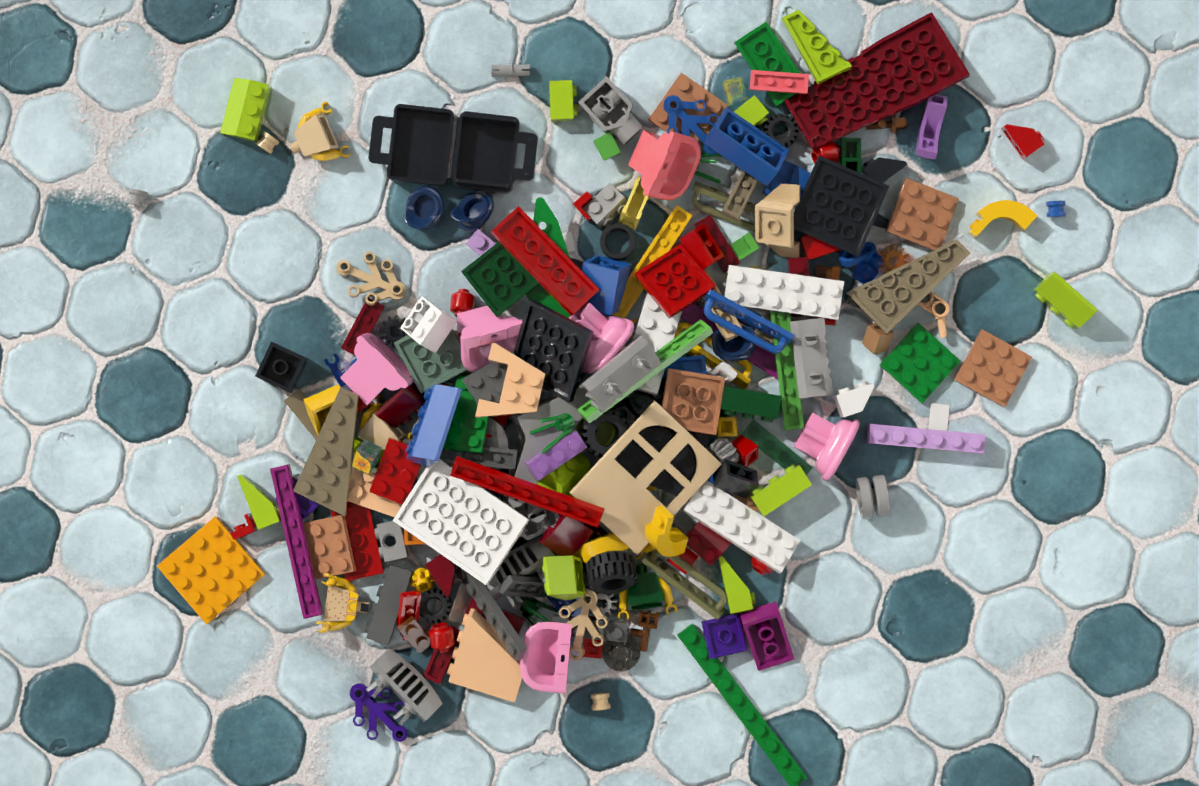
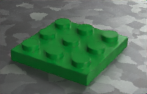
(919, 363)

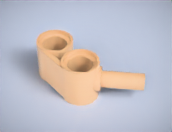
(930, 305)

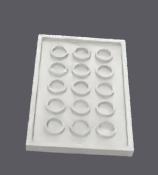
(461, 521)

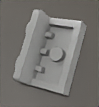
(605, 206)

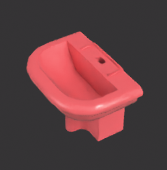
(665, 163)

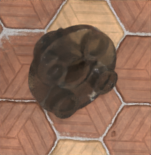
(621, 655)

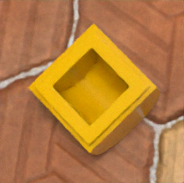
(727, 426)

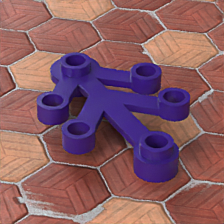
(376, 710)

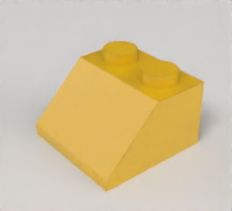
(320, 405)

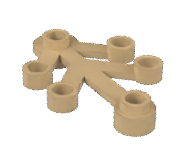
(374, 280)
(583, 621)

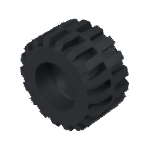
(588, 432)
(611, 572)

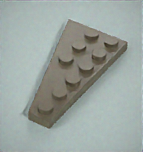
(902, 289)
(330, 462)

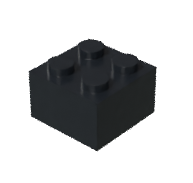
(281, 367)

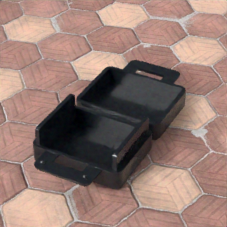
(435, 146)

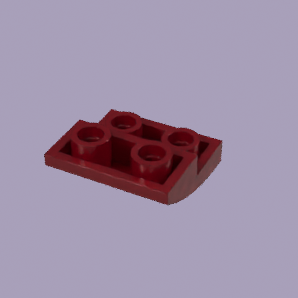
(565, 536)

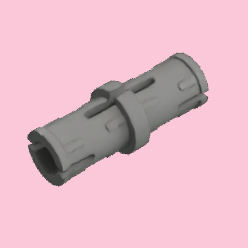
(510, 70)

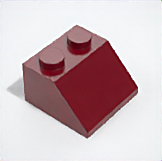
(402, 406)
(706, 543)
(443, 572)

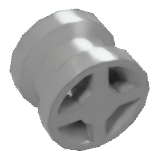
(137, 197)

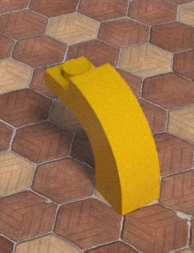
(1013, 211)
(660, 535)
(598, 545)

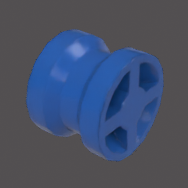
(1055, 209)

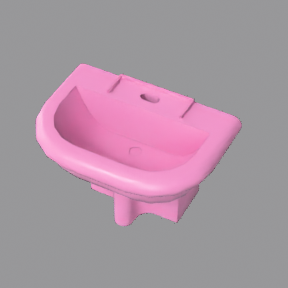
(481, 329)
(608, 336)
(375, 369)
(826, 442)
(542, 662)

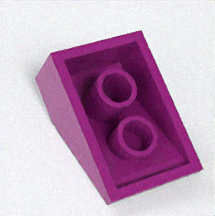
(767, 636)

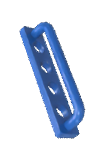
(749, 317)

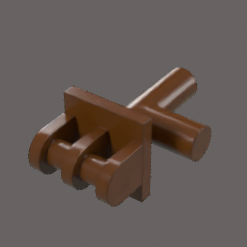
(895, 124)
(647, 624)

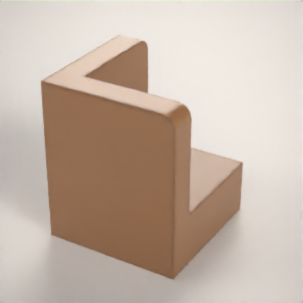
(876, 339)

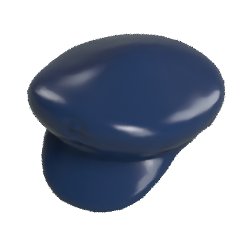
(424, 208)
(473, 211)
(734, 349)

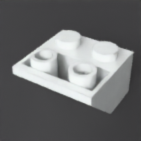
(428, 324)
(854, 400)

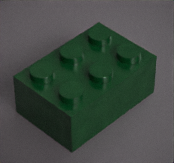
(750, 404)

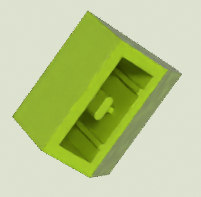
(564, 577)

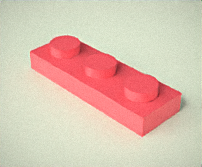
(779, 82)

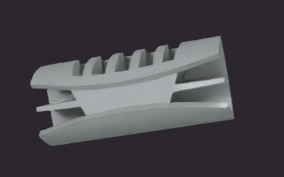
(811, 358)
(620, 373)
(521, 561)
(406, 684)

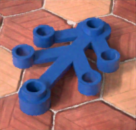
(688, 121)

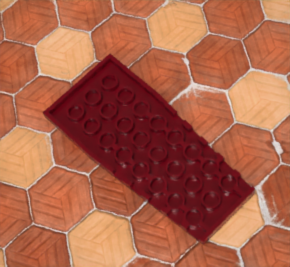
(882, 82)

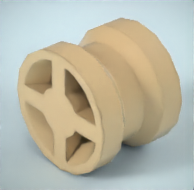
(267, 142)
(600, 701)

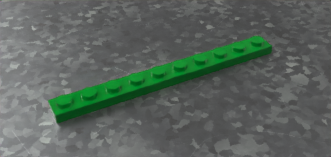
(742, 707)

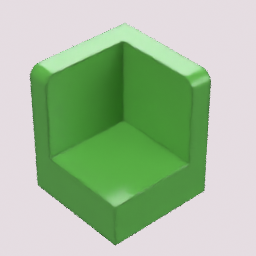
(606, 146)
(744, 246)

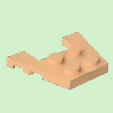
(520, 388)

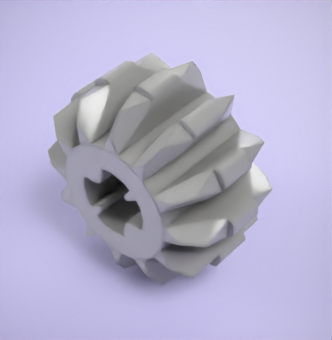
(722, 450)
(608, 603)

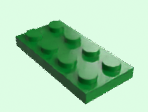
(765, 53)
(466, 431)

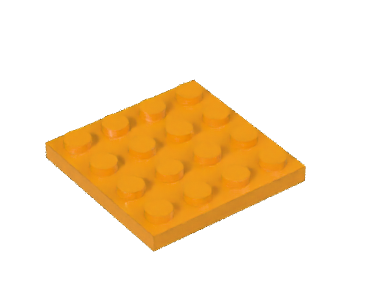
(211, 570)

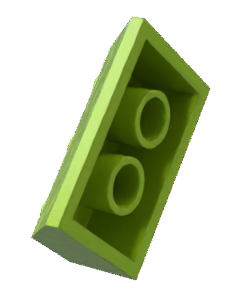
(245, 109)
(1064, 300)
(567, 475)

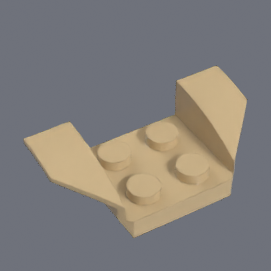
(776, 220)

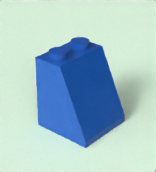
(610, 278)

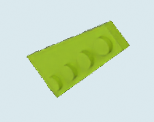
(817, 53)

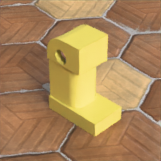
(633, 210)

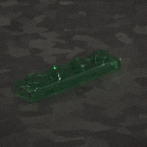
(773, 447)

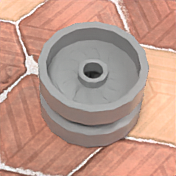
(872, 497)

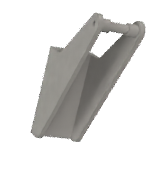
(531, 445)

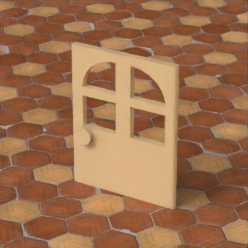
(625, 498)

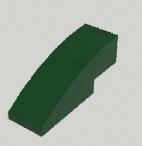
(851, 153)

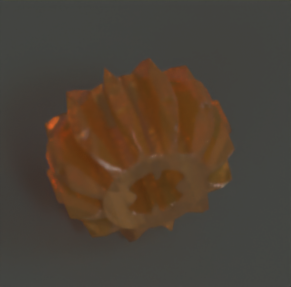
(889, 255)

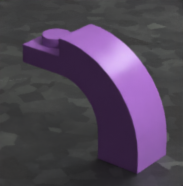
(930, 126)

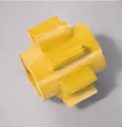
(422, 579)

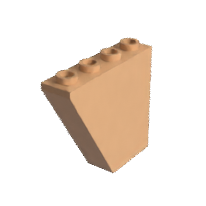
(484, 661)

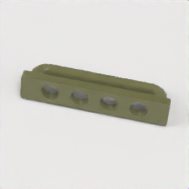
(700, 188)
(685, 586)

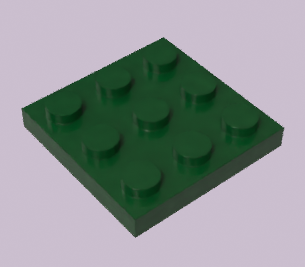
(499, 278)

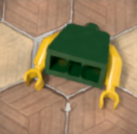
(646, 593)

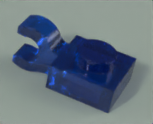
(868, 270)
(336, 371)

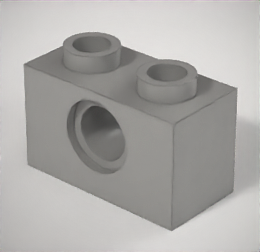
(388, 552)

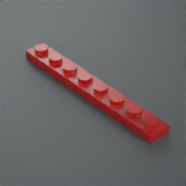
(527, 491)

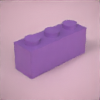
(565, 449)

